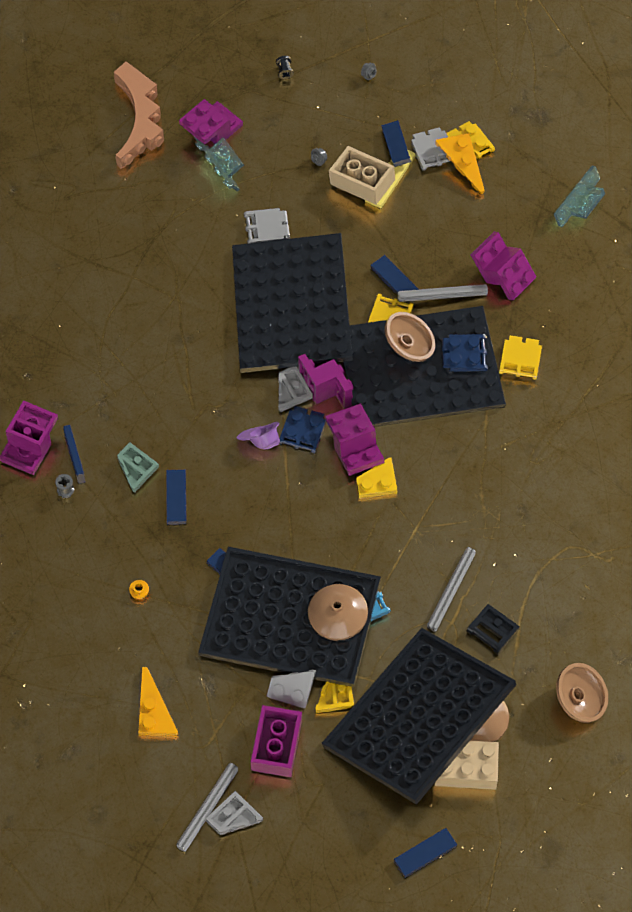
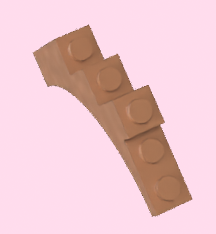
(147, 113)

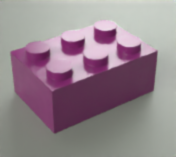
(276, 741)

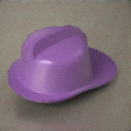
(263, 436)

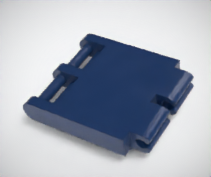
(464, 352)
(303, 428)

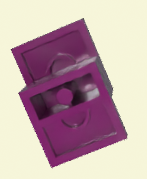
(210, 122)
(503, 265)
(326, 381)
(28, 437)
(354, 439)

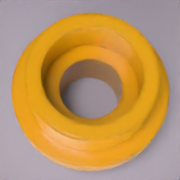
(139, 594)

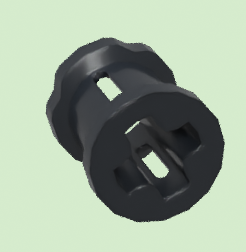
(284, 66)

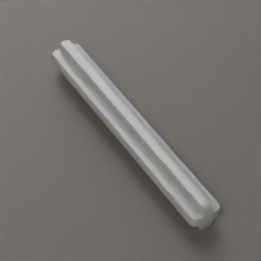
(442, 293)
(451, 589)
(207, 807)

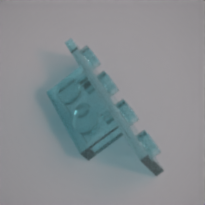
(224, 159)
(581, 199)

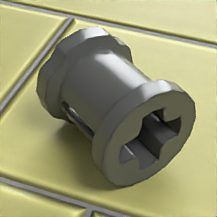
(64, 480)

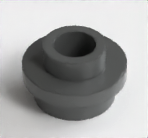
(368, 71)
(318, 156)

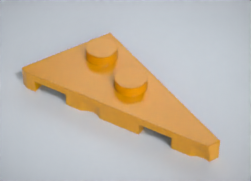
(461, 153)
(154, 716)

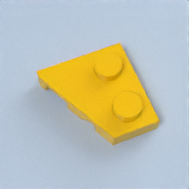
(377, 481)
(335, 698)

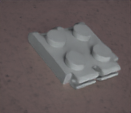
(426, 150)
(267, 225)

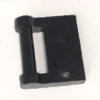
(495, 623)

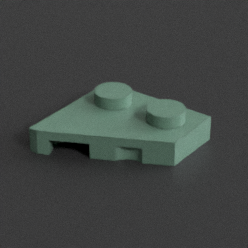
(136, 465)

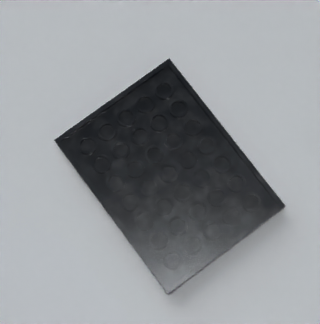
(291, 302)
(408, 390)
(264, 619)
(419, 715)

